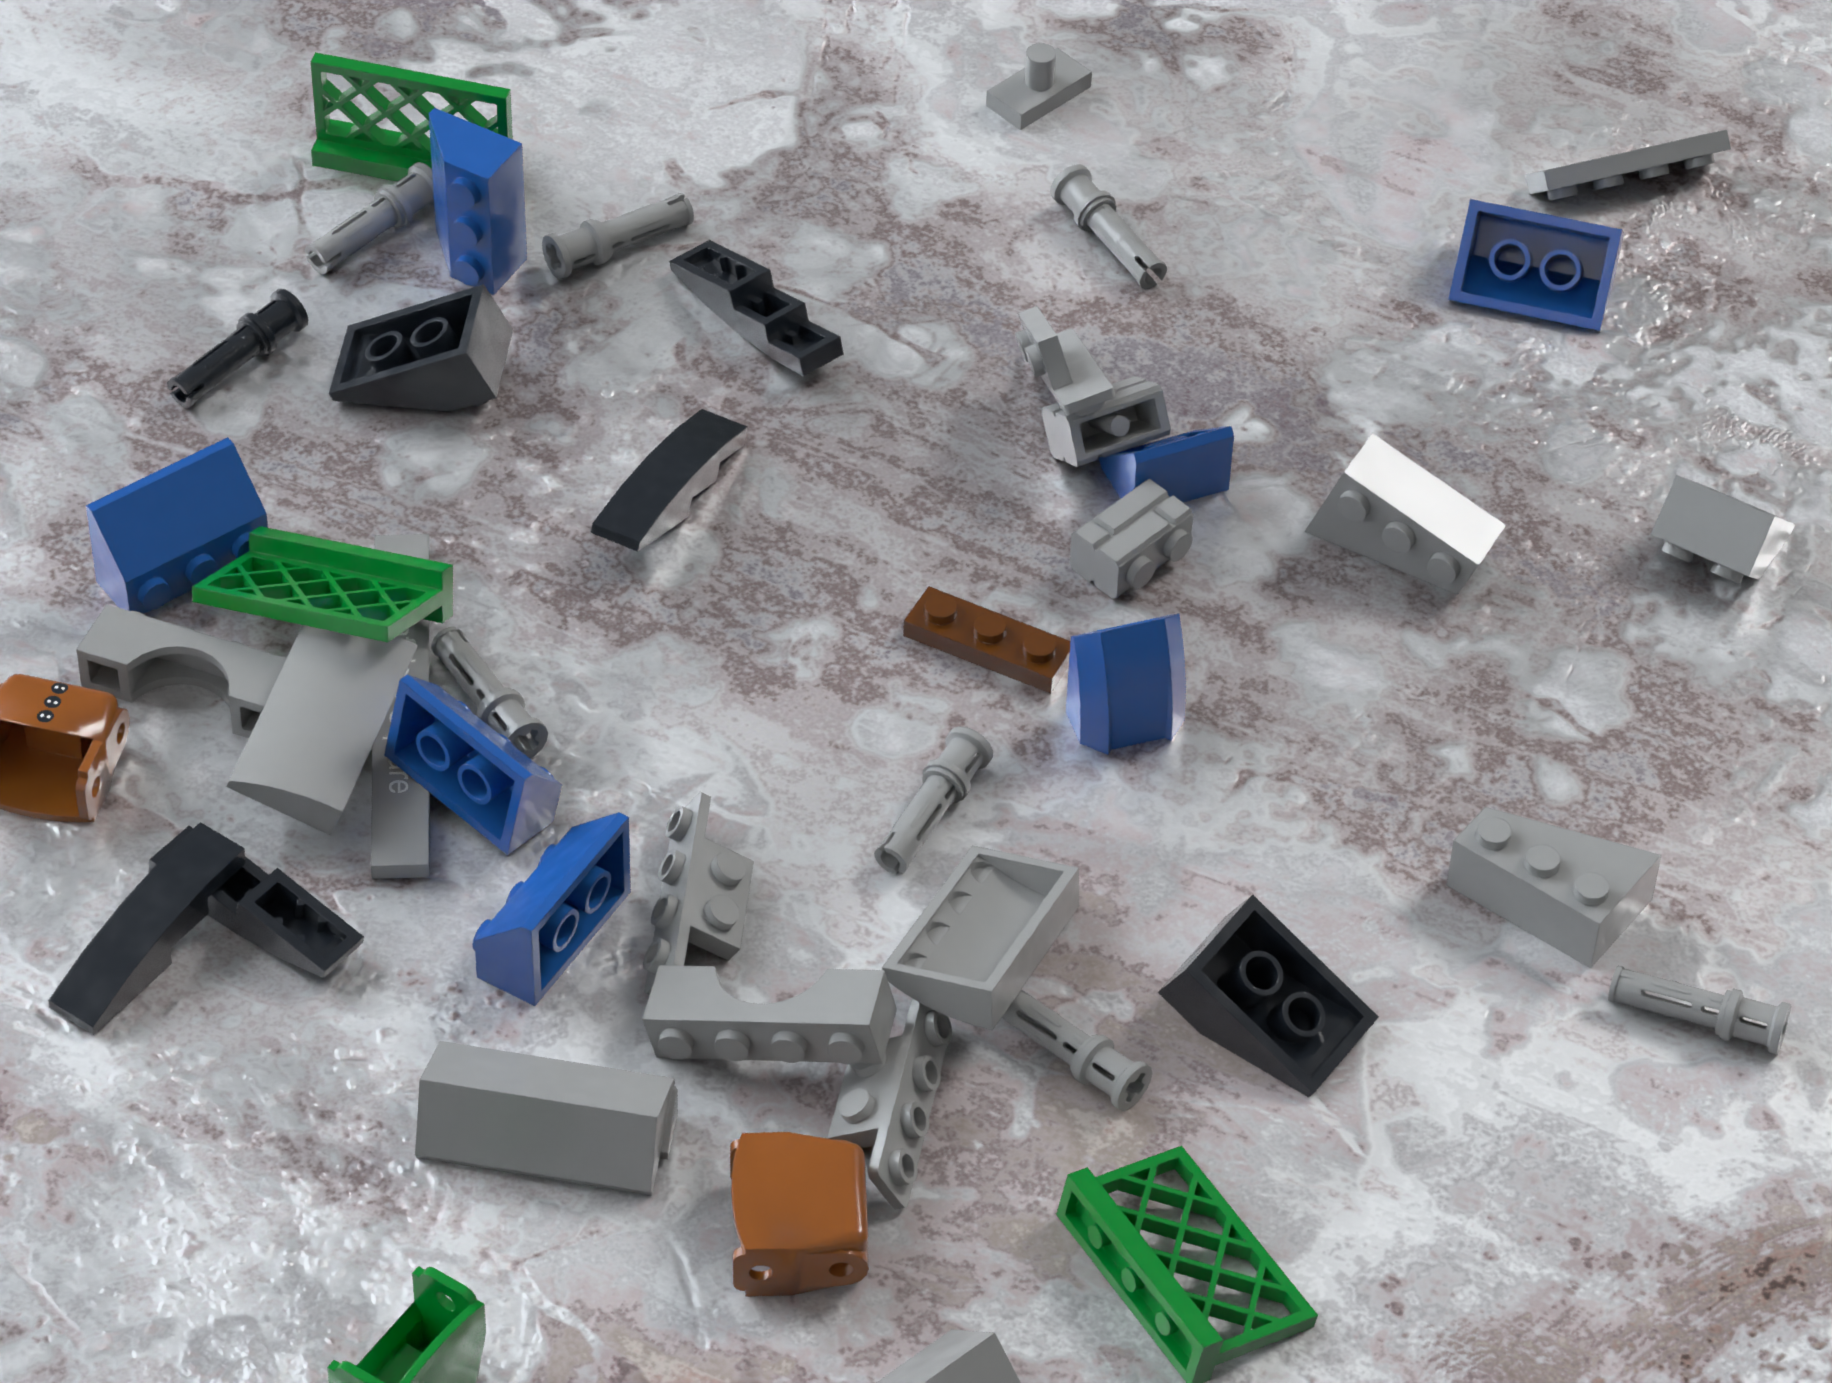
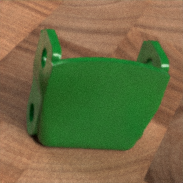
(429, 1341)

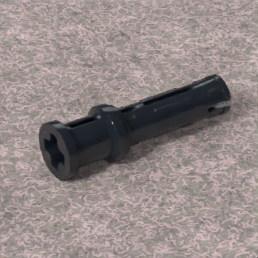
(254, 336)

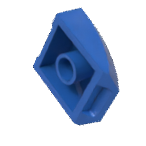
(1127, 684)

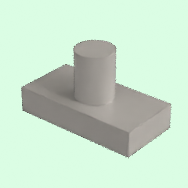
(1040, 87)

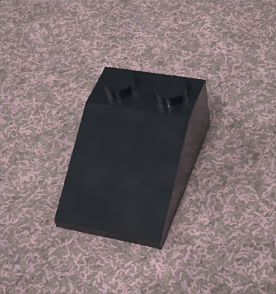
(426, 355)
(1269, 999)

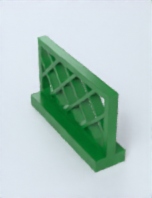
(386, 153)
(330, 585)
(1146, 1275)

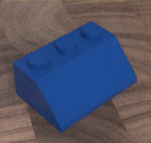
(477, 201)
(1536, 264)
(173, 527)
(469, 765)
(556, 909)

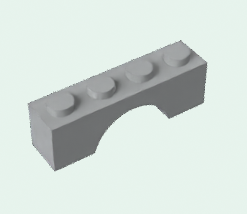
(139, 653)
(835, 1020)

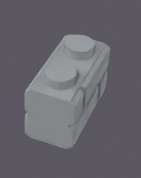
(1126, 421)
(1132, 539)

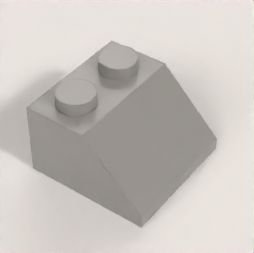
(1720, 529)

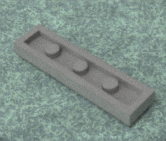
(1608, 170)

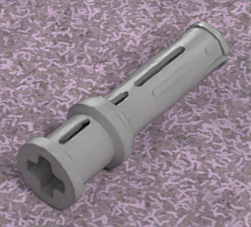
(391, 208)
(1097, 213)
(598, 240)
(496, 705)
(944, 783)
(1630, 987)
(1090, 1057)

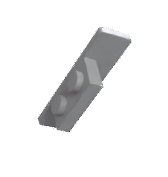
(1063, 364)
(700, 893)
(893, 1101)

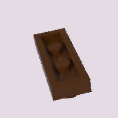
(988, 639)

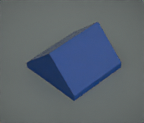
(1183, 465)

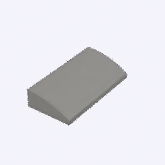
(320, 724)
(984, 934)

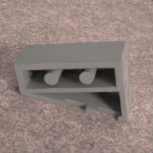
(1405, 518)
(1553, 880)

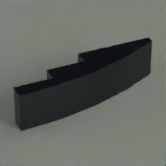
(748, 303)
(667, 480)
(278, 916)
(143, 929)

